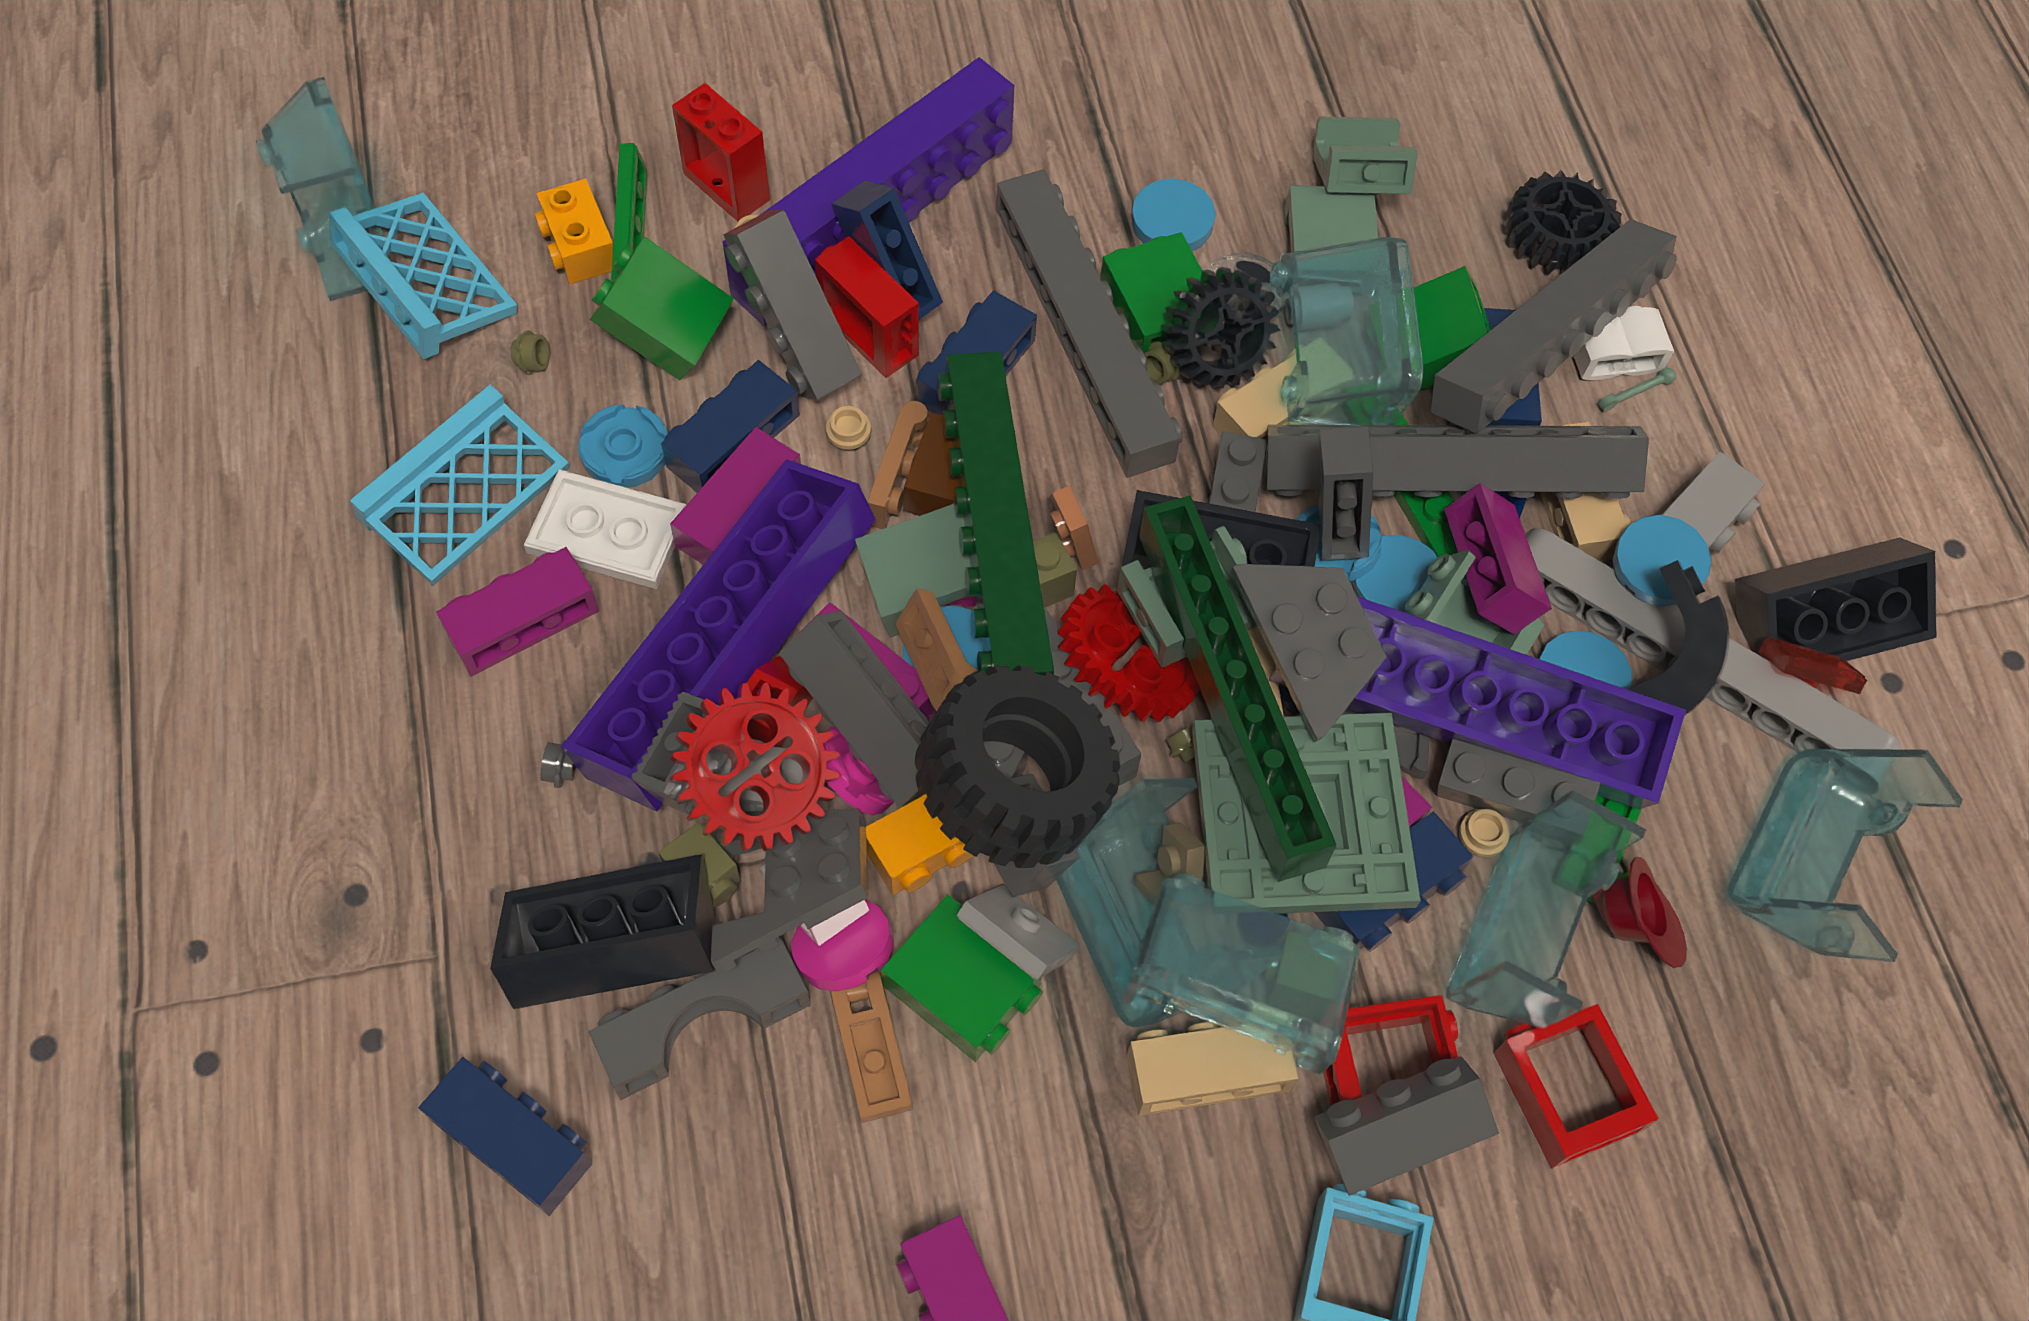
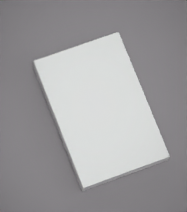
(606, 528)

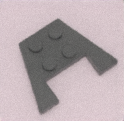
(803, 884)

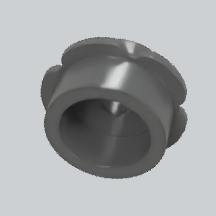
(556, 765)

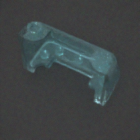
(1351, 332)
(1246, 970)

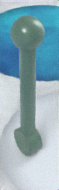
(1665, 376)

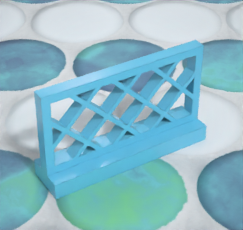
(391, 282)
(426, 465)

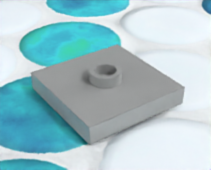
(1018, 931)

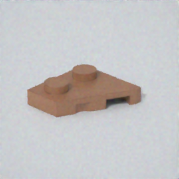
(1072, 527)

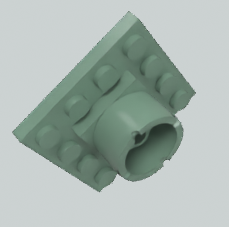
(1363, 801)

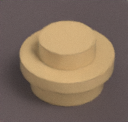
(848, 428)
(1484, 833)

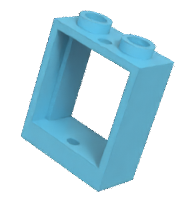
(1395, 1217)

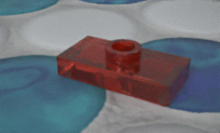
(1813, 666)

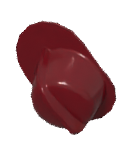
(1641, 913)

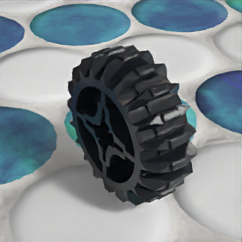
(1559, 220)
(1250, 325)

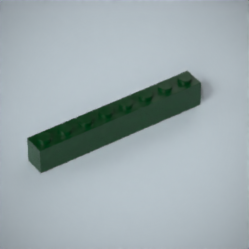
(995, 514)
(1236, 691)

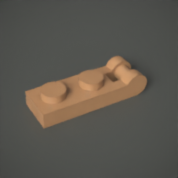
(886, 494)
(932, 646)
(872, 1051)

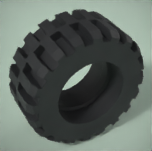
(987, 807)

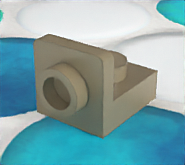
(1179, 854)

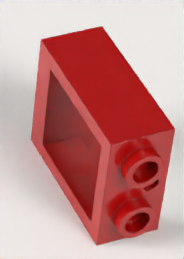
(722, 148)
(869, 306)
(1438, 1027)
(1537, 1106)

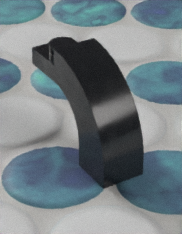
(1704, 648)

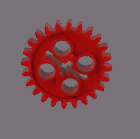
(1100, 632)
(727, 731)

